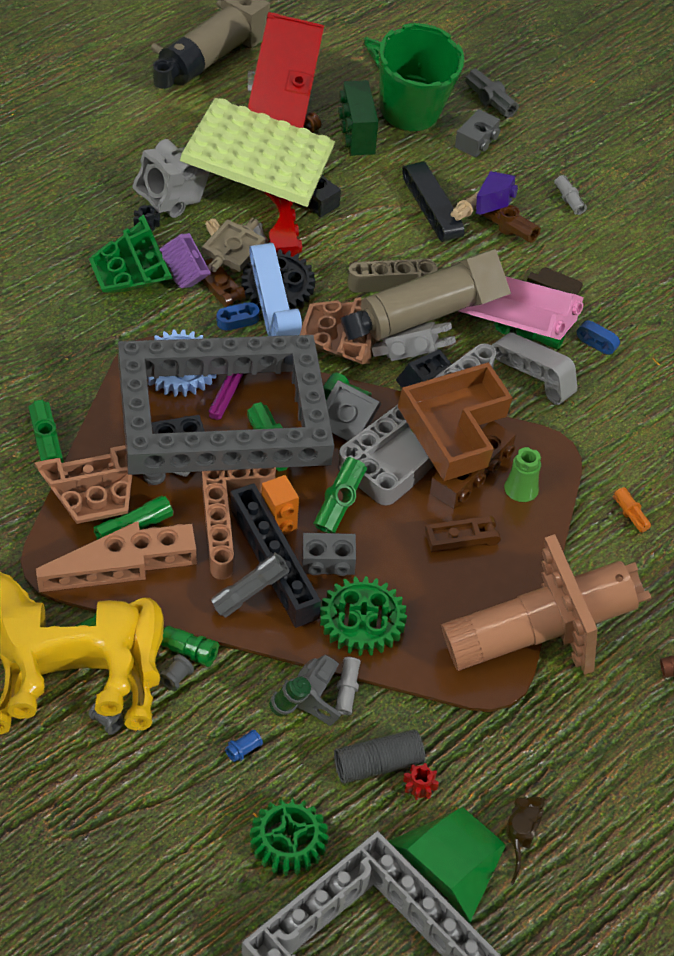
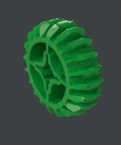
(308, 828)

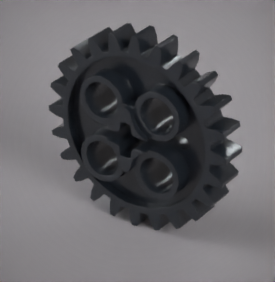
(296, 277)

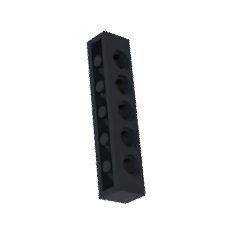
(266, 538)

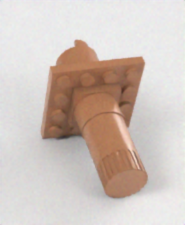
(562, 607)

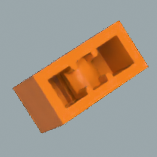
(282, 502)

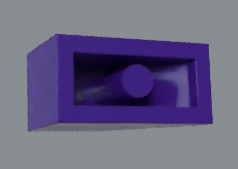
(496, 192)

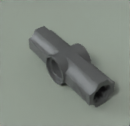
(491, 93)

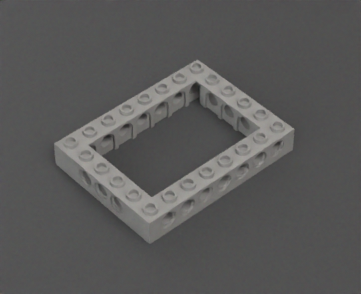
(368, 865)

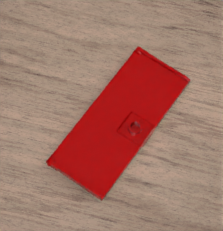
(286, 68)

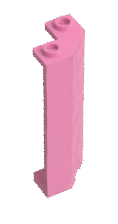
(532, 309)

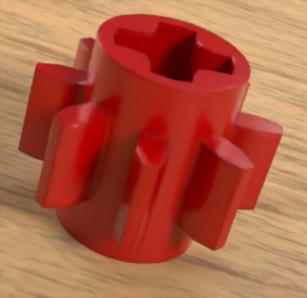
(420, 781)

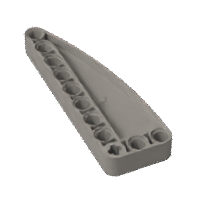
(391, 449)

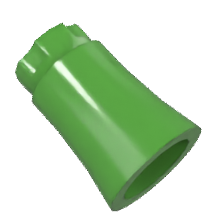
(523, 479)

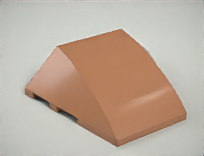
(329, 336)
(90, 486)

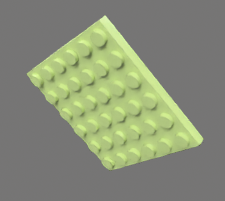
(259, 151)

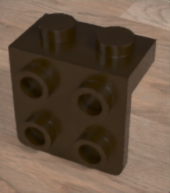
(555, 280)

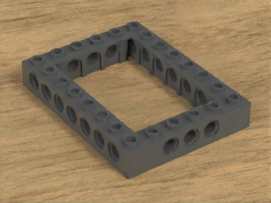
(223, 449)

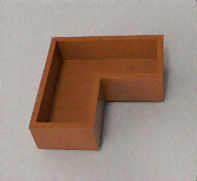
(448, 416)

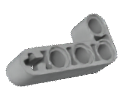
(540, 362)

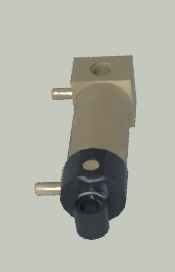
(191, 54)

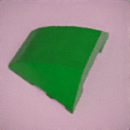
(130, 261)
(454, 856)

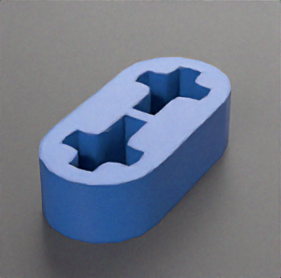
(238, 316)
(598, 337)

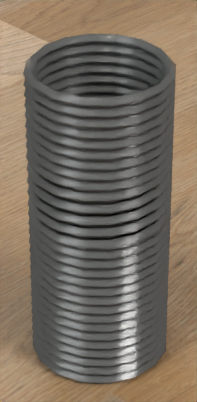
(385, 755)

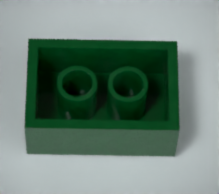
(358, 118)

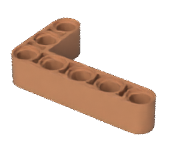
(215, 490)

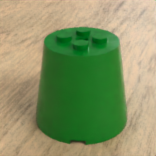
(417, 75)

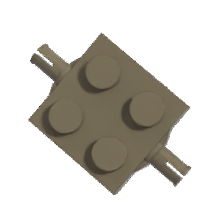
(231, 245)

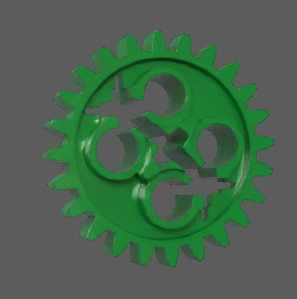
(363, 615)

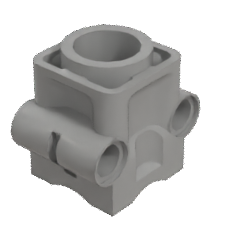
(168, 181)

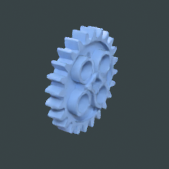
(177, 383)

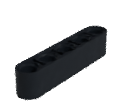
(432, 201)

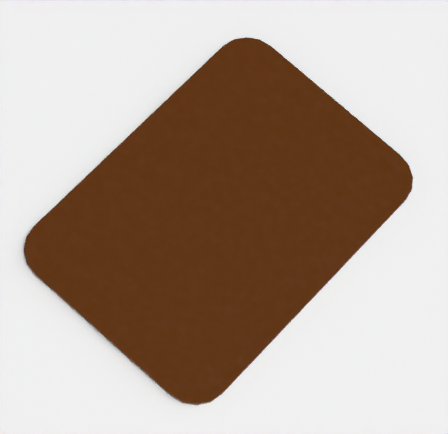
(388, 547)

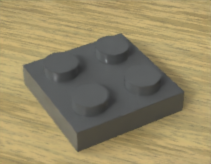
(350, 410)

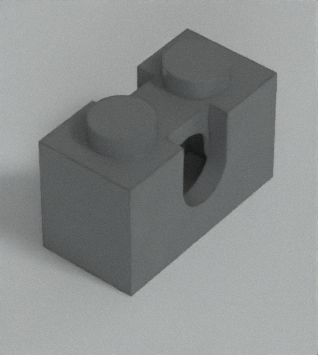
(477, 133)

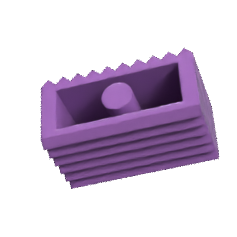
(185, 261)

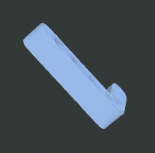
(271, 292)

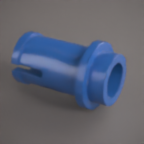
(244, 745)

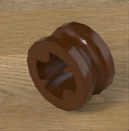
(312, 122)

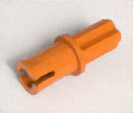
(631, 509)

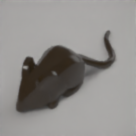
(523, 826)

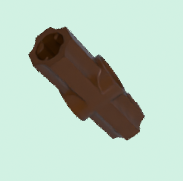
(512, 223)

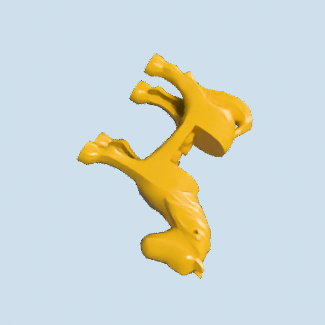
(121, 642)

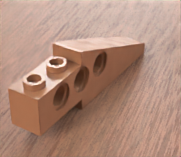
(134, 554)

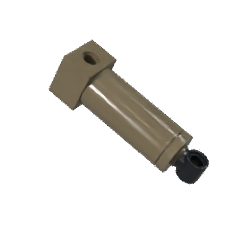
(429, 297)

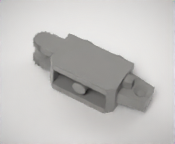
(414, 341)

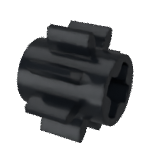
(151, 216)

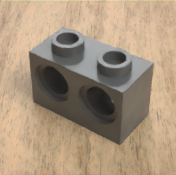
(334, 553)

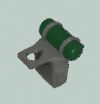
(306, 690)

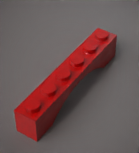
(285, 232)

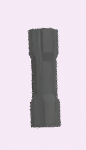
(234, 596)

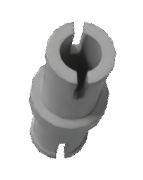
(570, 195)
(347, 685)

